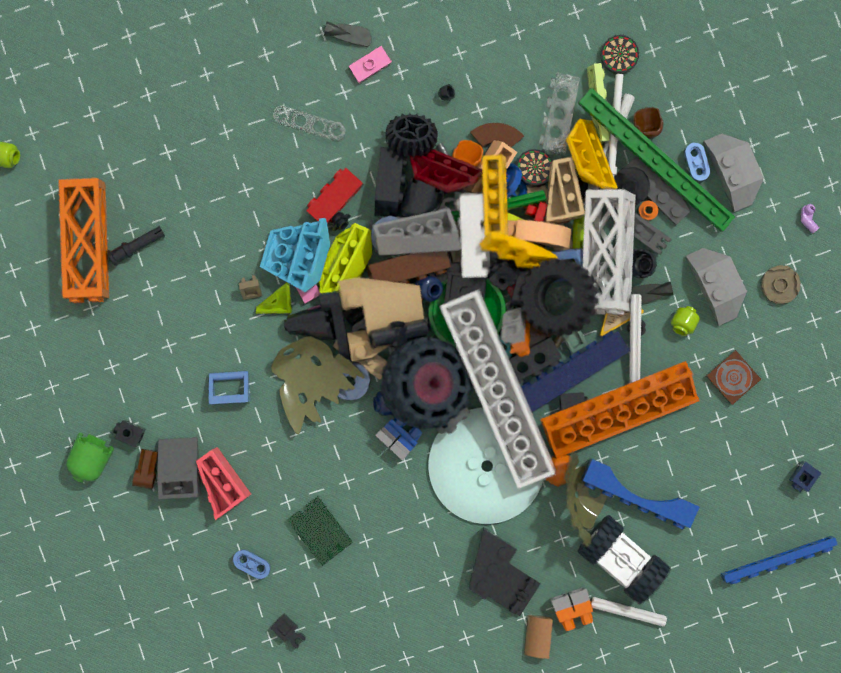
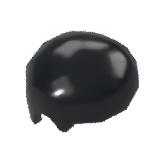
(643, 263)

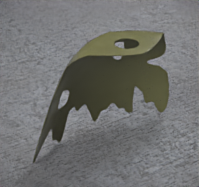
(308, 378)
(587, 506)

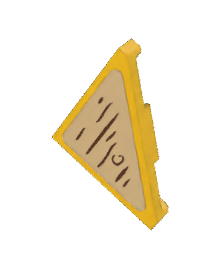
(614, 321)

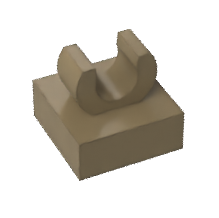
(250, 289)

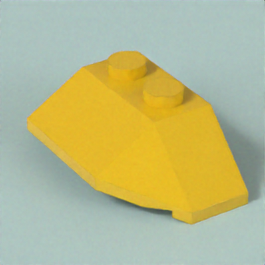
(589, 155)

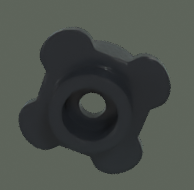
(340, 221)

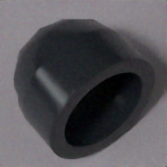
(446, 92)

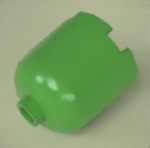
(88, 458)

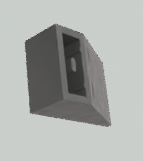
(178, 468)

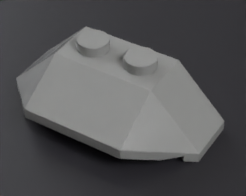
(735, 169)
(718, 283)

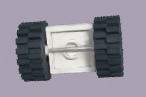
(624, 560)

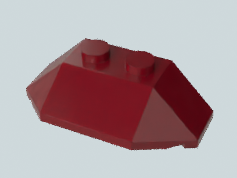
(444, 171)

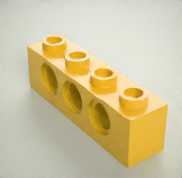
(495, 194)

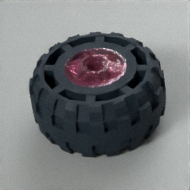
(425, 383)

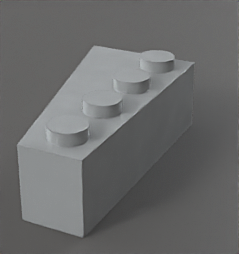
(418, 234)

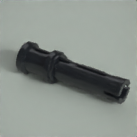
(127, 249)

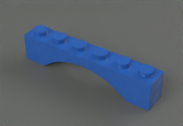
(676, 509)

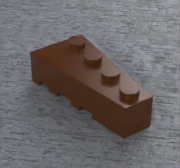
(409, 266)

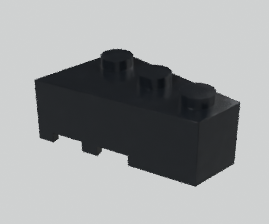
(389, 183)
(490, 562)

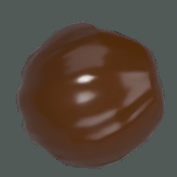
(648, 122)

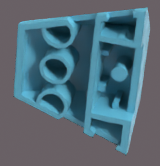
(298, 253)

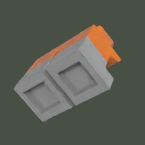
(516, 331)
(581, 605)

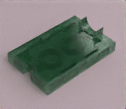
(320, 531)

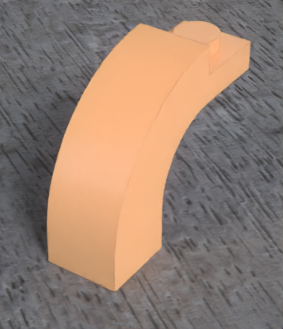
(540, 233)

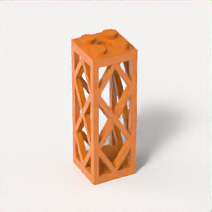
(68, 224)

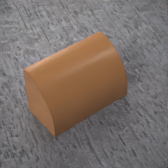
(538, 636)

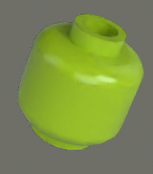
(8, 155)
(685, 321)

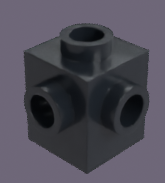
(503, 273)

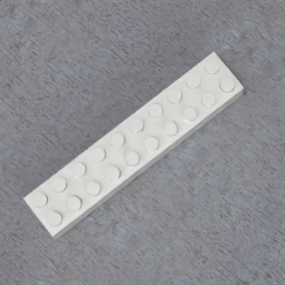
(498, 388)

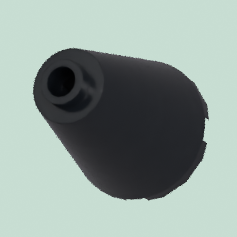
(311, 323)

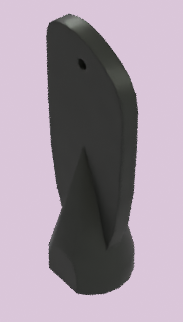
(348, 33)
(652, 291)

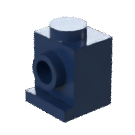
(811, 475)

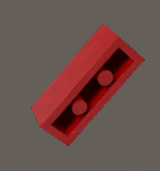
(334, 196)

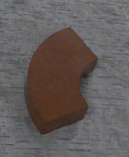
(502, 132)

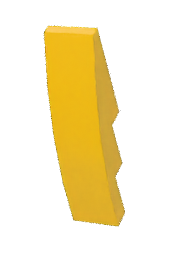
(516, 249)

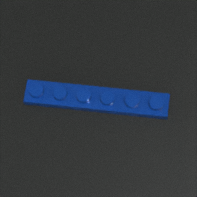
(788, 557)

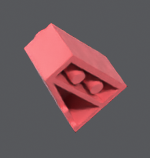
(221, 482)

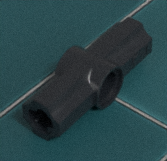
(398, 333)

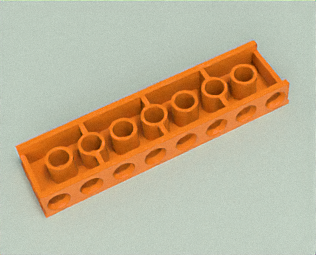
(620, 409)

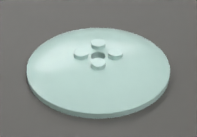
(462, 483)

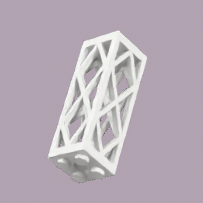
(621, 252)

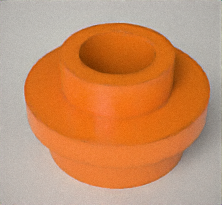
(642, 212)

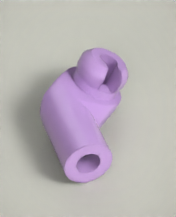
(807, 218)

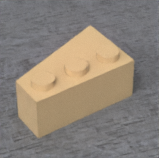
(563, 193)

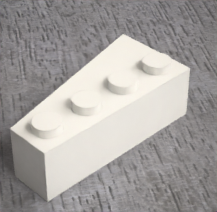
(473, 260)

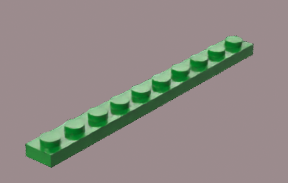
(656, 159)

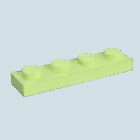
(595, 80)

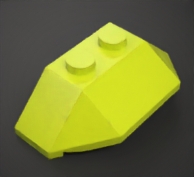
(346, 257)

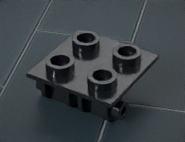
(514, 589)

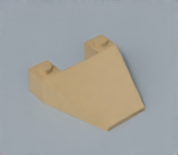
(382, 304)

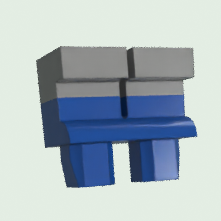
(404, 443)

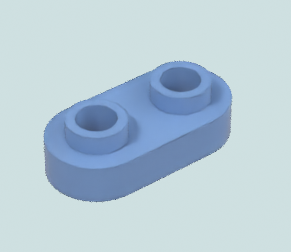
(252, 563)

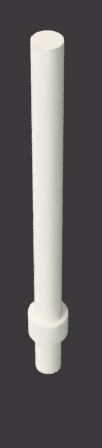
(613, 141)

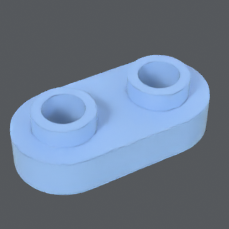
(697, 162)

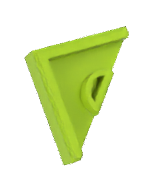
(277, 302)

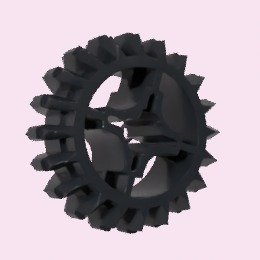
(411, 135)

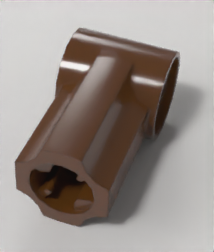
(145, 473)

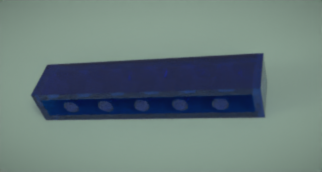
(575, 370)

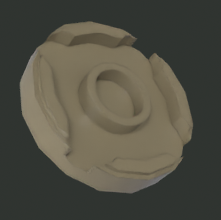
(780, 284)

